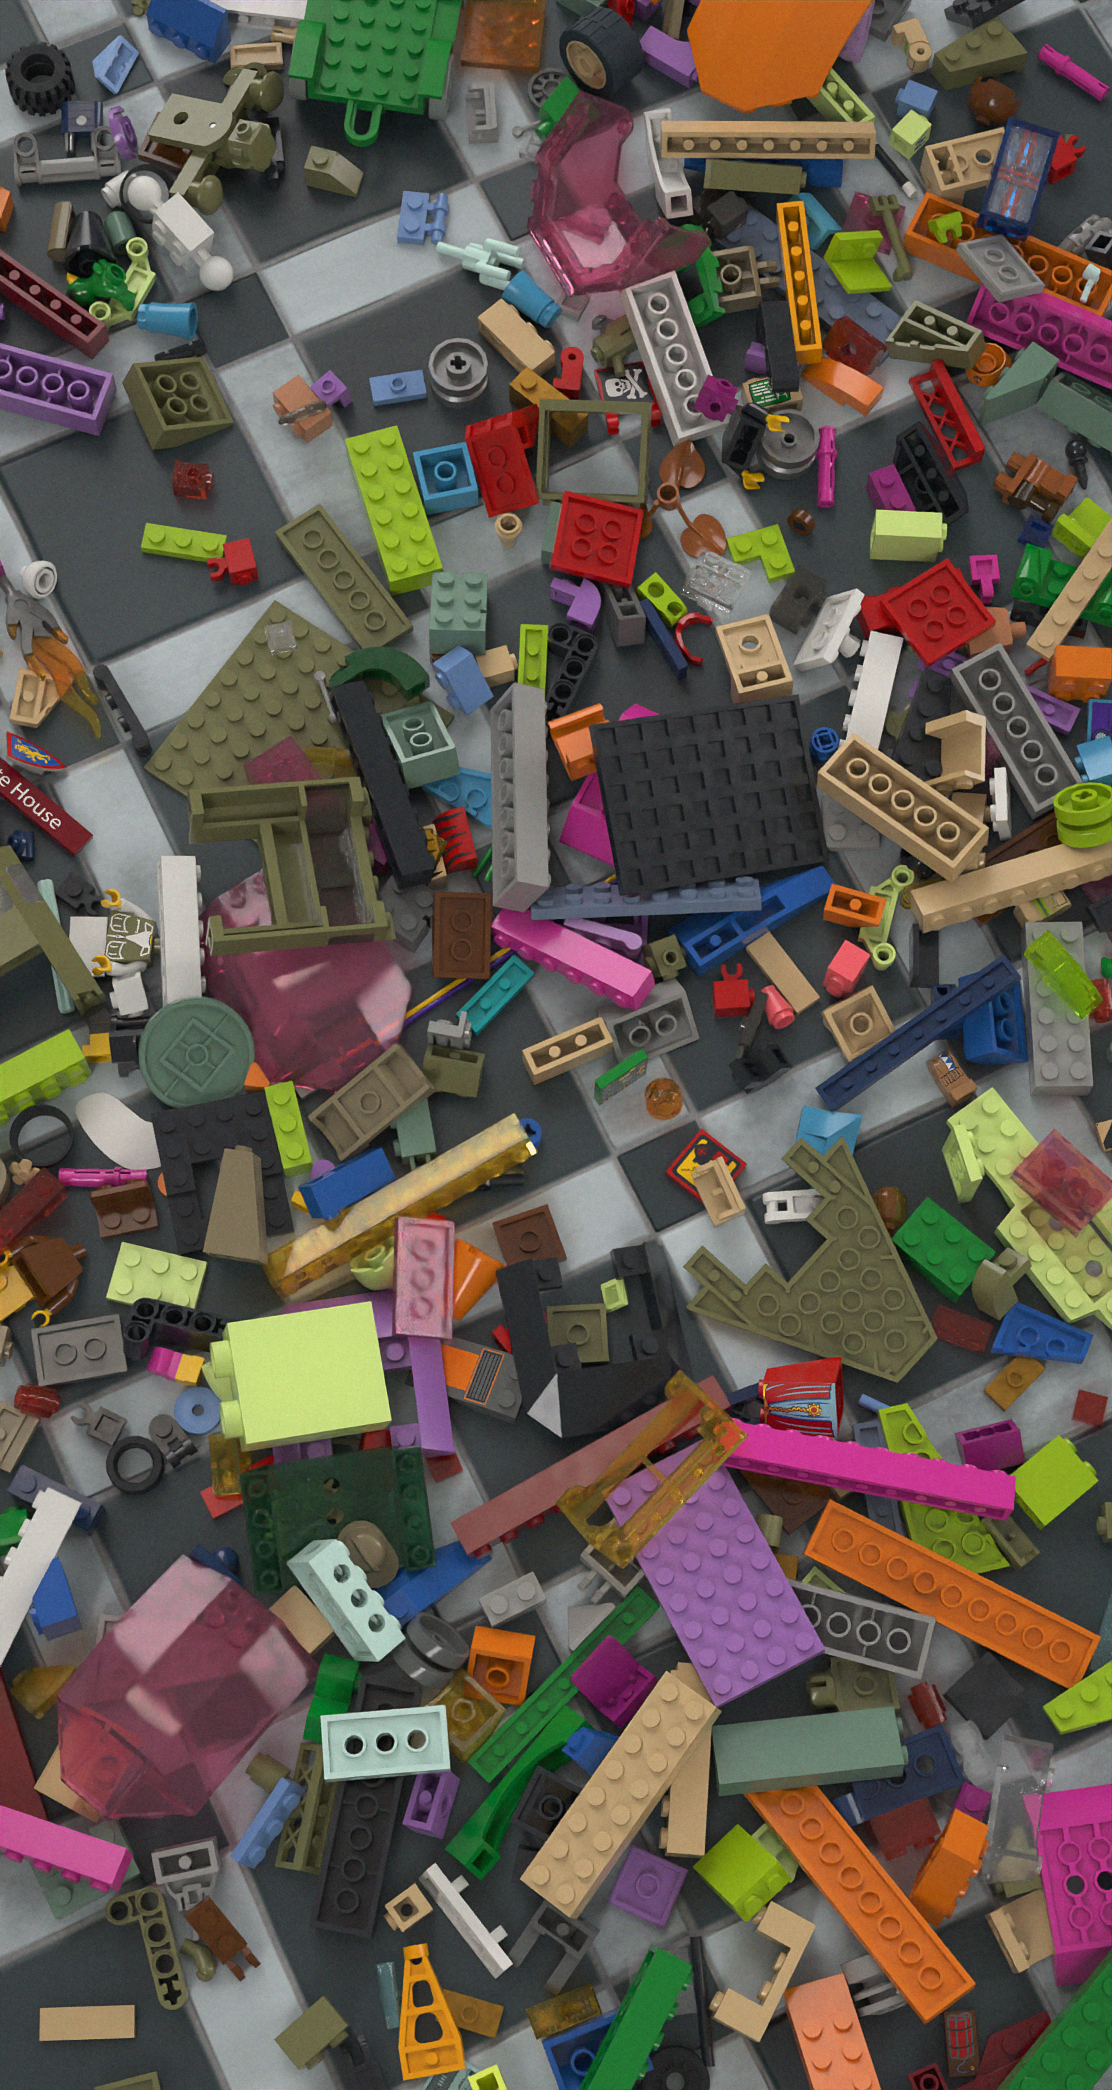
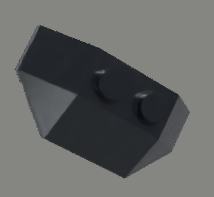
(929, 475)

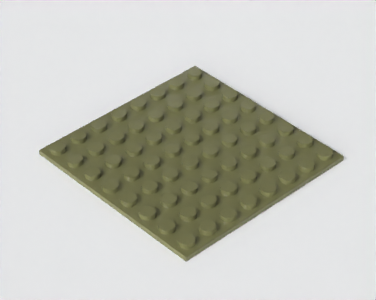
(261, 702)

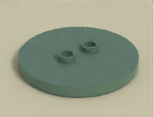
(195, 1052)

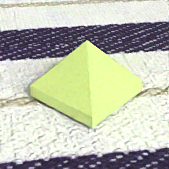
(615, 1294)

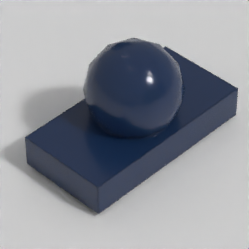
(222, 1560)

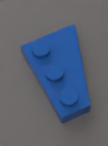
(1040, 1336)

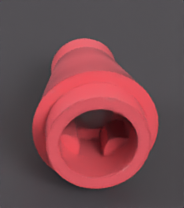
(778, 1009)

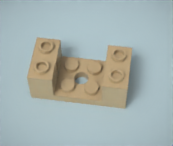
(952, 165)
(786, 1931)

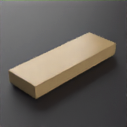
(782, 973)
(87, 2022)

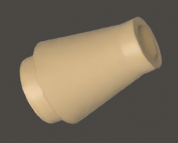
(508, 529)

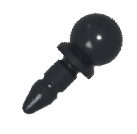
(1075, 452)

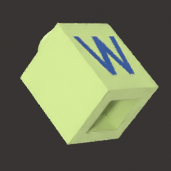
(910, 134)

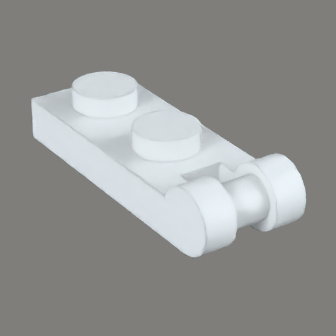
(798, 1203)

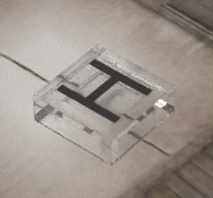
(530, 146)
(280, 637)

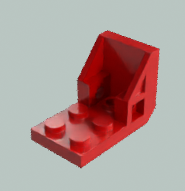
(500, 459)

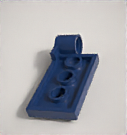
(880, 1796)

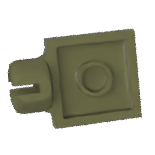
(852, 1687)

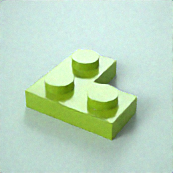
(763, 545)

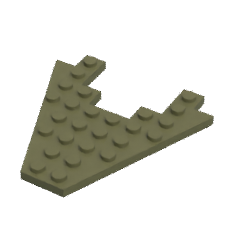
(849, 1294)

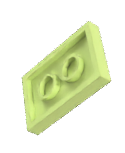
(962, 1164)
(155, 1275)

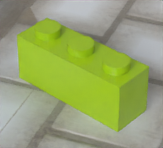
(289, 1129)

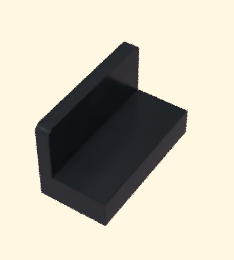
(923, 958)

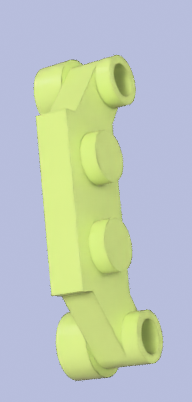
(139, 281)
(876, 937)

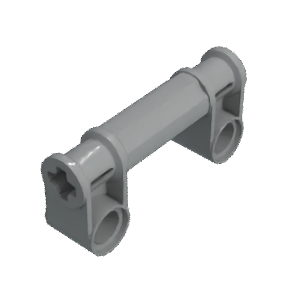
(30, 167)

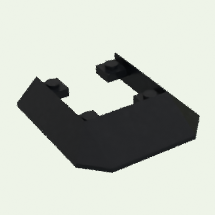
(598, 1398)

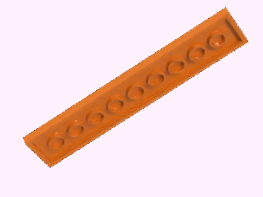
(952, 1595)
(865, 1898)

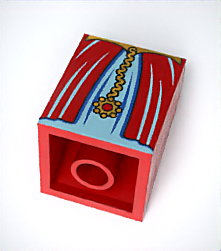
(804, 1397)

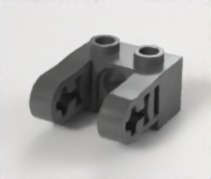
(572, 1933)

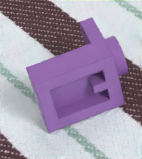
(331, 390)

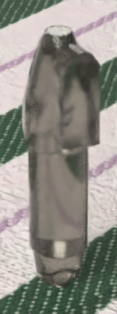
(310, 409)

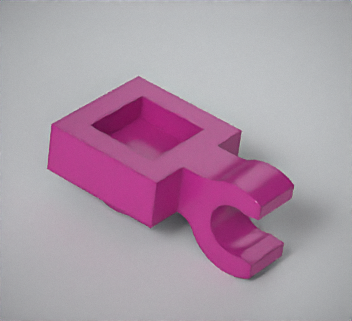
(984, 572)

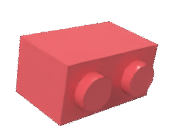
(845, 970)

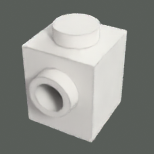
(129, 995)

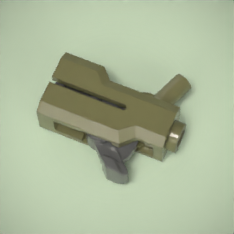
(613, 343)

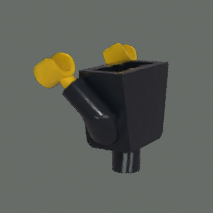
(743, 438)

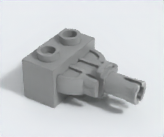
(188, 1872)

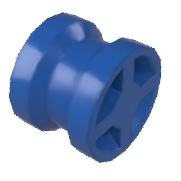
(533, 1126)

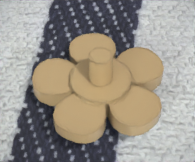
(23, 1171)

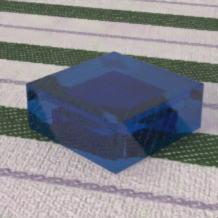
(1036, 532)

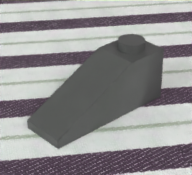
(623, 614)

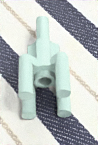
(486, 260)

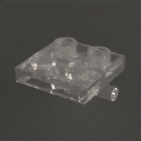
(715, 583)

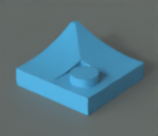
(824, 1128)

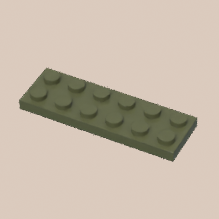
(343, 579)

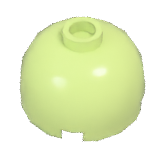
(375, 1266)

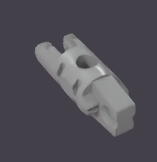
(1082, 235)

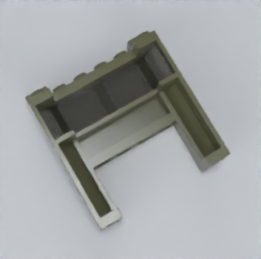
(310, 857)

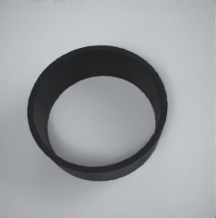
(168, 179)
(36, 1111)

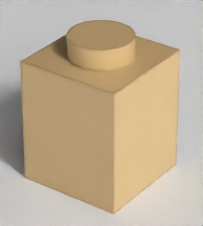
(497, 666)

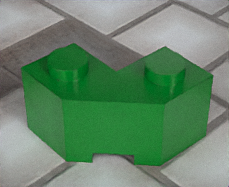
(333, 1692)

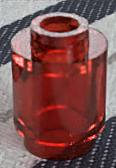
(1103, 1011)
(37, 1400)
(927, 1705)

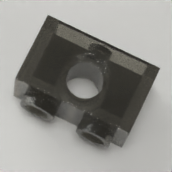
(803, 586)

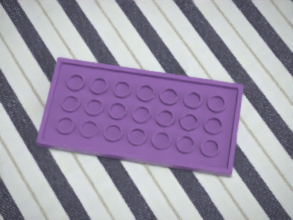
(720, 1585)

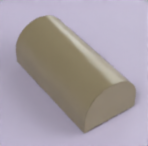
(60, 230)

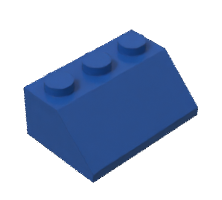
(191, 25)
(996, 1030)
(54, 1605)
(575, 2047)

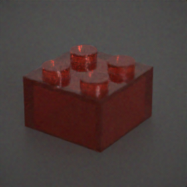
(901, 1828)

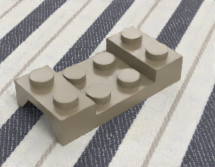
(372, 1102)

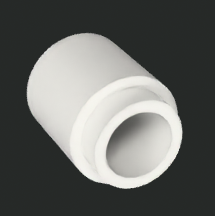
(112, 188)

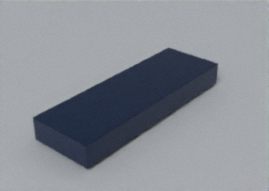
(664, 641)

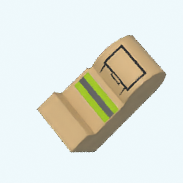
(914, 43)
(1042, 908)

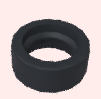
(117, 1451)

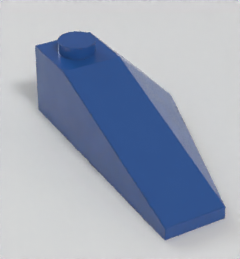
(423, 1588)

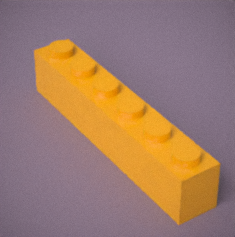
(799, 281)

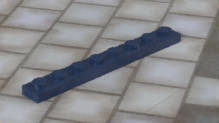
(918, 1033)

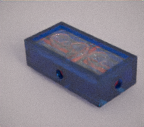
(1017, 179)

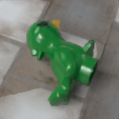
(105, 282)

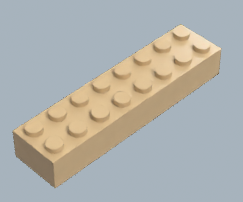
(620, 1795)

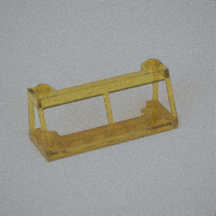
(720, 1440)

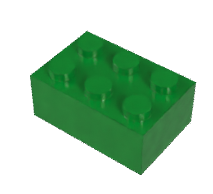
(941, 1249)

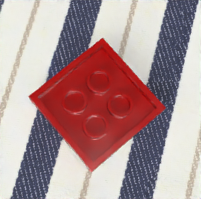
(596, 539)
(937, 613)

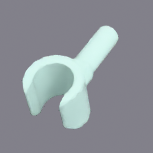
(1091, 274)

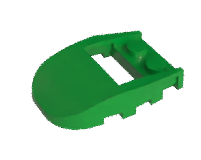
(705, 306)

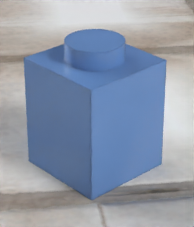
(916, 97)

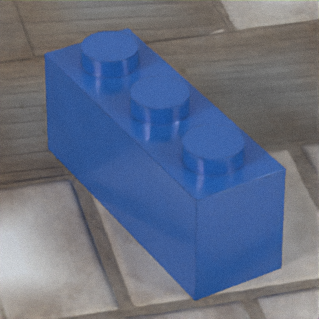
(347, 1184)

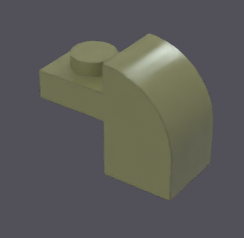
(995, 1281)

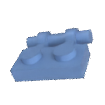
(414, 214)

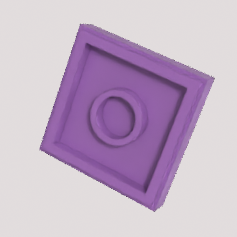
(647, 1886)

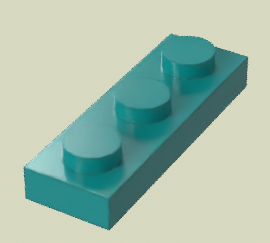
(496, 993)

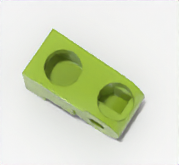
(663, 599)

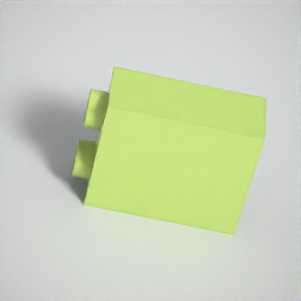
(302, 1377)

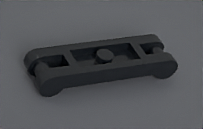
(117, 700)

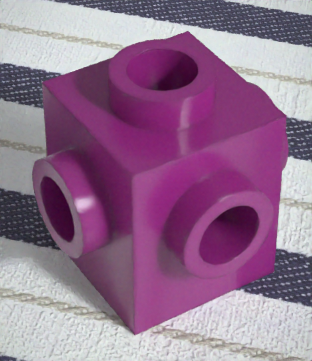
(716, 398)

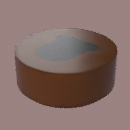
(801, 522)

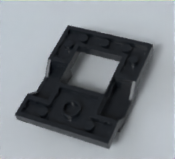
(199, 1136)

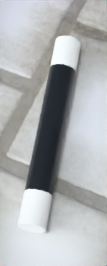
(894, 171)

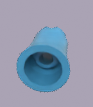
(531, 300)
(169, 319)

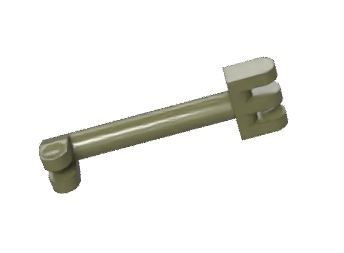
(886, 207)

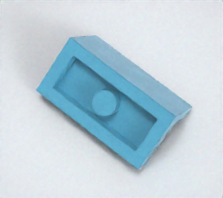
(818, 220)

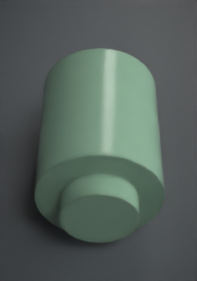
(119, 231)

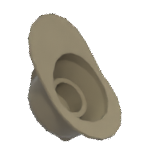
(370, 1552)

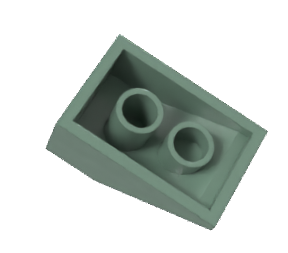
(421, 744)

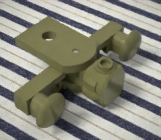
(219, 136)

